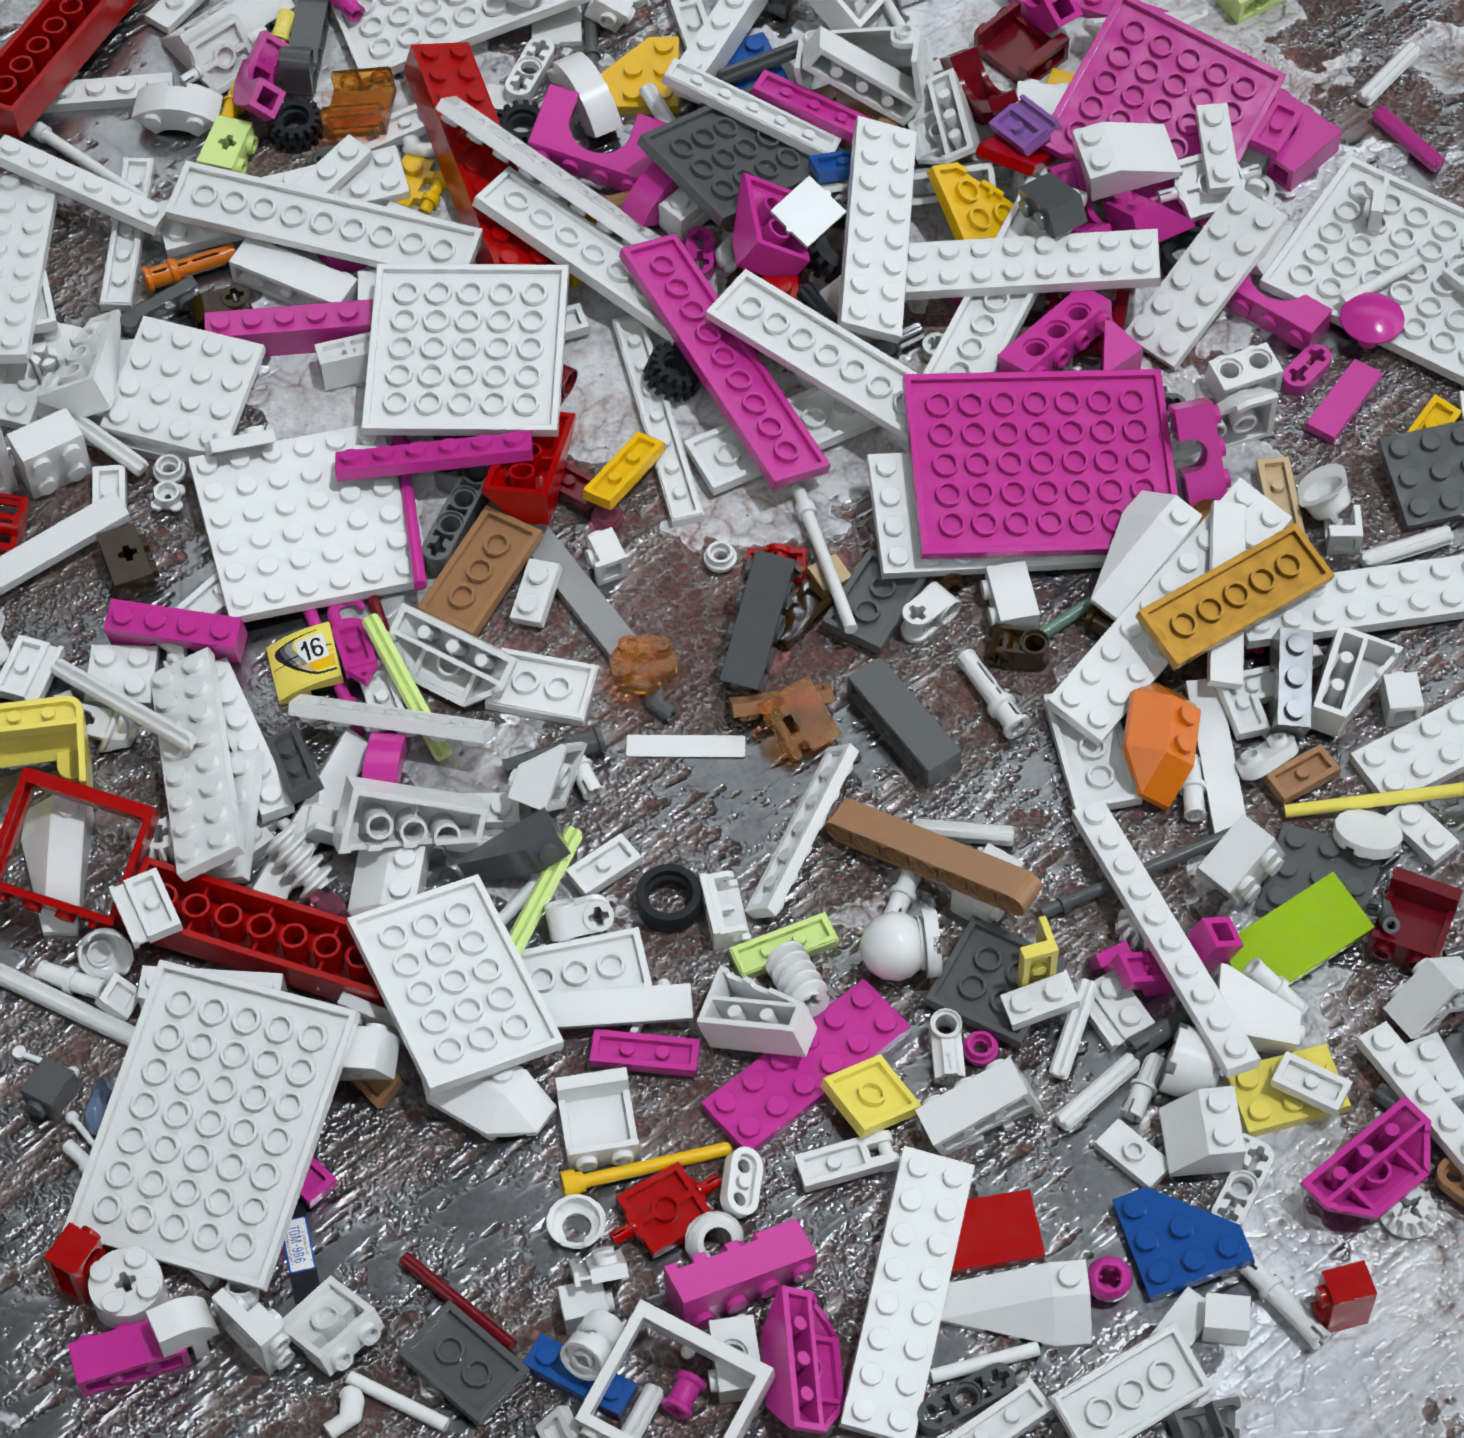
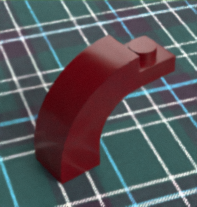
(982, 95)

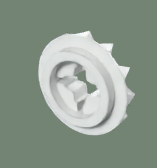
(1408, 1225)

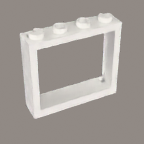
(691, 1337)

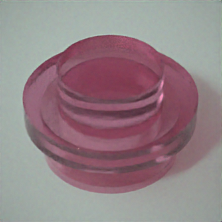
(604, 518)

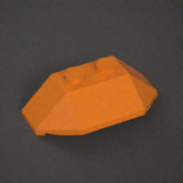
(1160, 742)

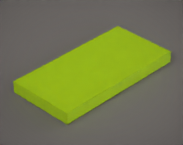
(1304, 931)

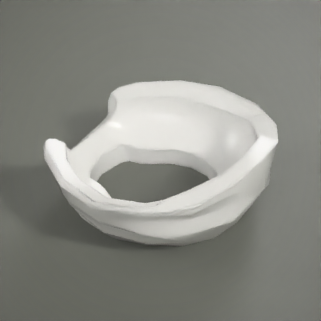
(571, 1206)
(702, 1224)

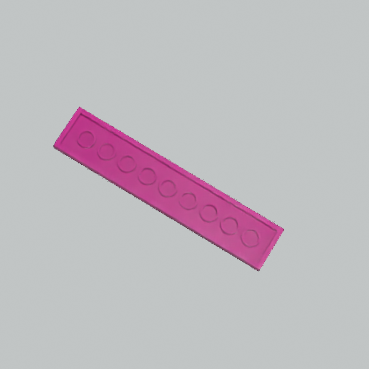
(724, 363)

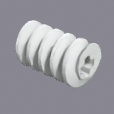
(299, 861)
(797, 976)

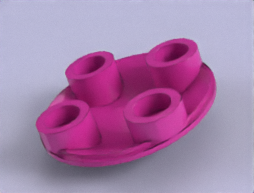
(1372, 319)

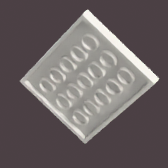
(454, 984)

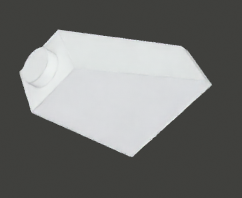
(1265, 1018)

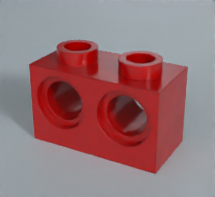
(71, 1260)

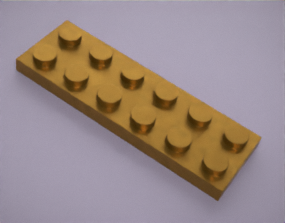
(1234, 596)

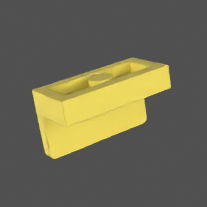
(1038, 959)

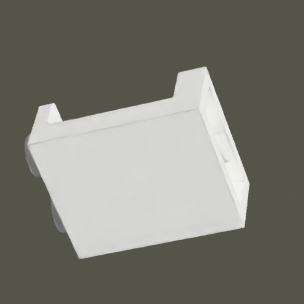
(597, 1119)

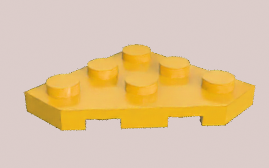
(637, 68)
(970, 206)

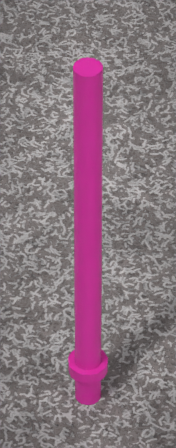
(411, 523)

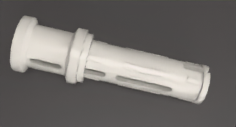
(1000, 703)

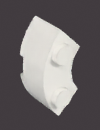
(177, 107)

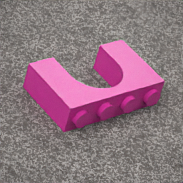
(554, 141)
(1309, 147)

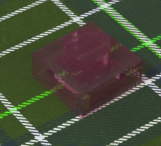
(329, 903)

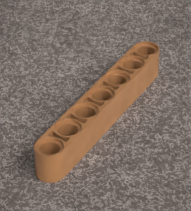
(933, 856)

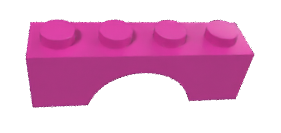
(1295, 320)
(149, 624)

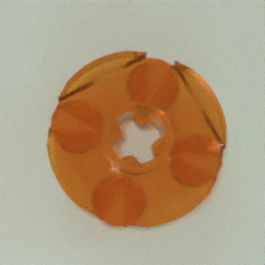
(642, 648)

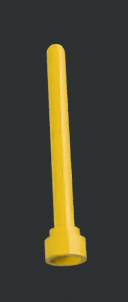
(577, 1182)

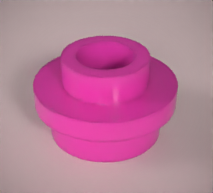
(984, 1040)

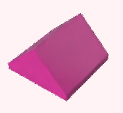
(1119, 349)

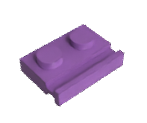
(1025, 125)

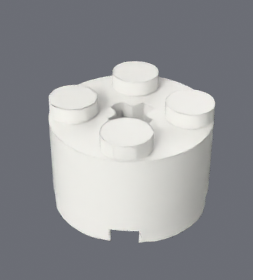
(1188, 1064)
(124, 1271)

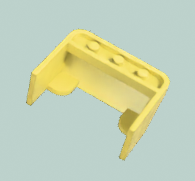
(47, 732)

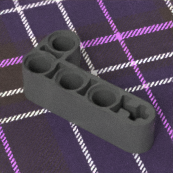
(303, 59)
(463, 491)

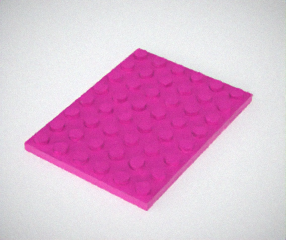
(1033, 458)

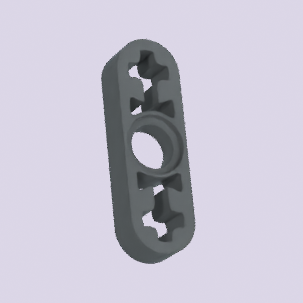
(937, 1402)

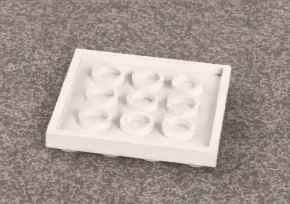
(182, 386)

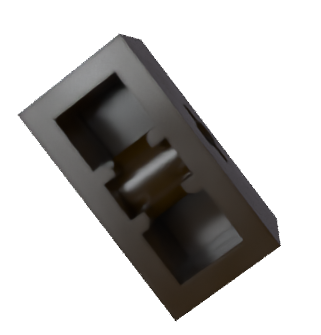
(127, 562)

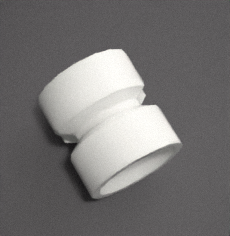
(591, 1344)

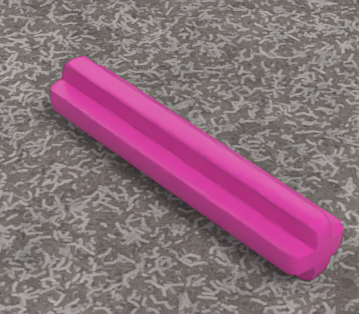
(1408, 138)

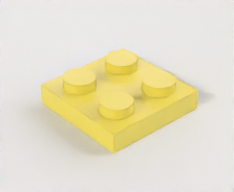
(870, 1096)

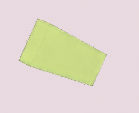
(813, 933)

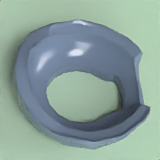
(97, 1104)

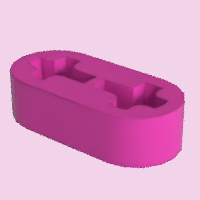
(703, 254)
(1311, 374)

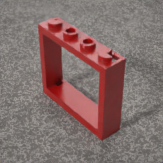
(36, 780)

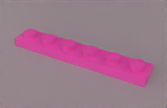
(434, 455)

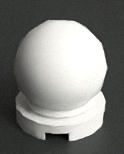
(900, 945)

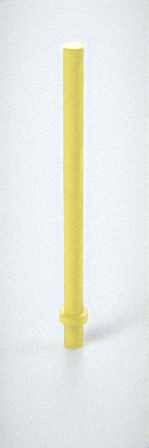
(1374, 800)

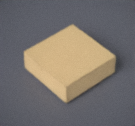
(816, 574)

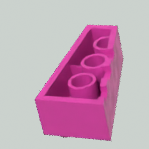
(739, 1274)

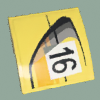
(304, 662)

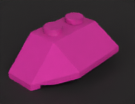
(1376, 1165)
(805, 1360)

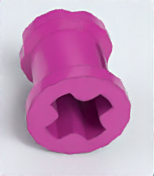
(683, 1394)

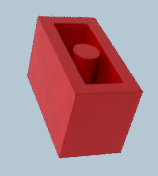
(1344, 1297)

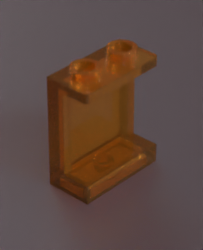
(359, 103)

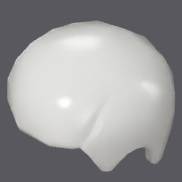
(104, 953)

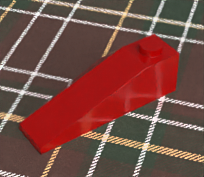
(532, 487)

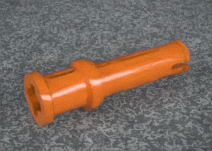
(175, 270)

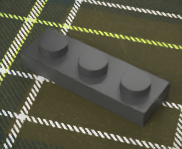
(295, 764)

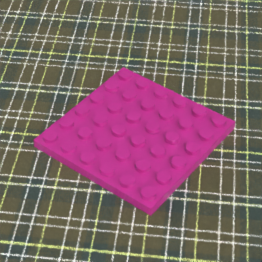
(1157, 72)

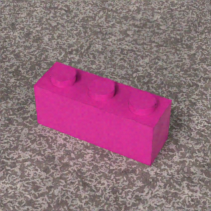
(121, 1358)

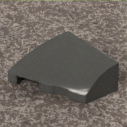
(1208, 1421)

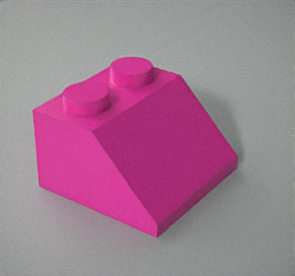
(1137, 212)

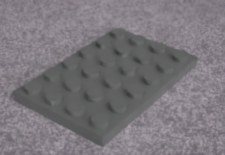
(711, 152)

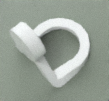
(1257, 187)

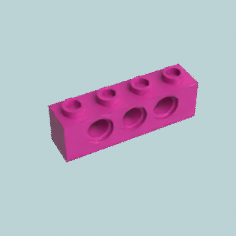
(1058, 334)

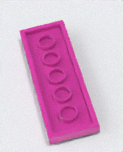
(785, 1087)

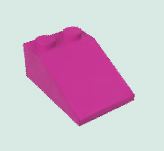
(759, 237)

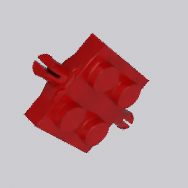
(663, 1208)

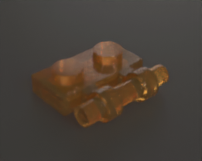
(808, 713)

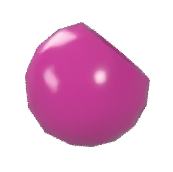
(1109, 1278)

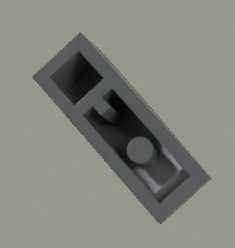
(517, 851)

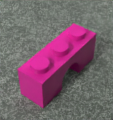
(1206, 477)

